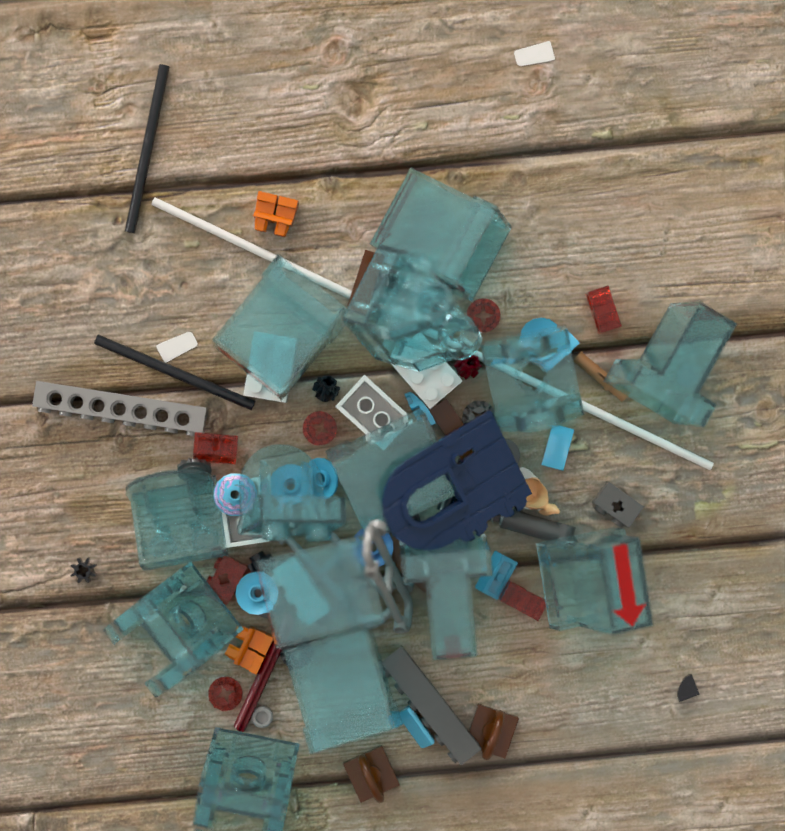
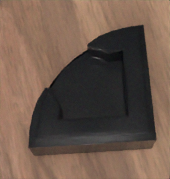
(687, 688)

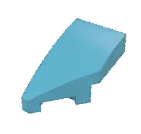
(414, 402)

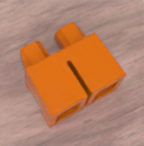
(265, 212)
(253, 649)

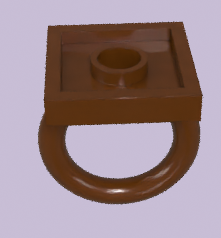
(493, 730)
(371, 774)

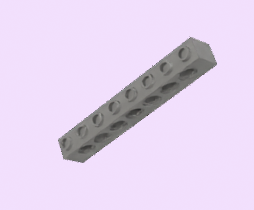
(45, 391)

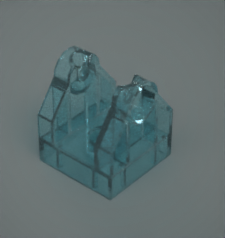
(409, 314)
(554, 399)
(161, 617)
(227, 791)

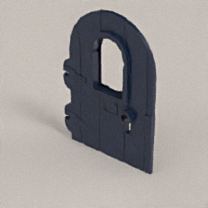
(482, 482)

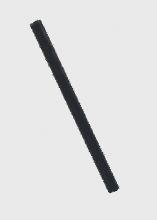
(147, 148)
(174, 372)

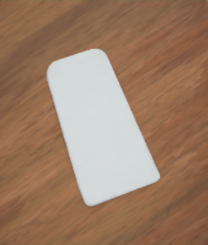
(534, 54)
(176, 346)

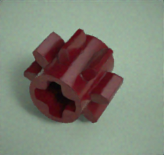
(468, 367)

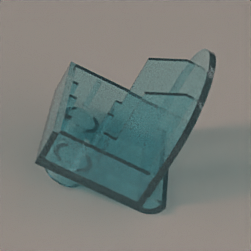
(285, 497)
(176, 518)

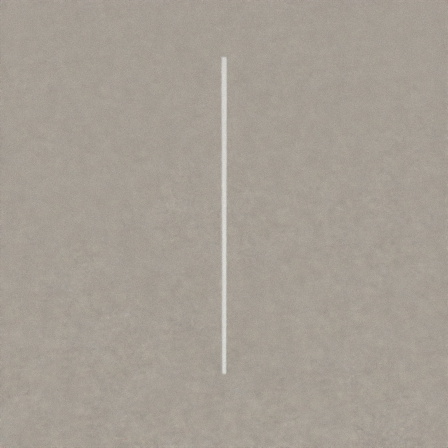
(347, 293)

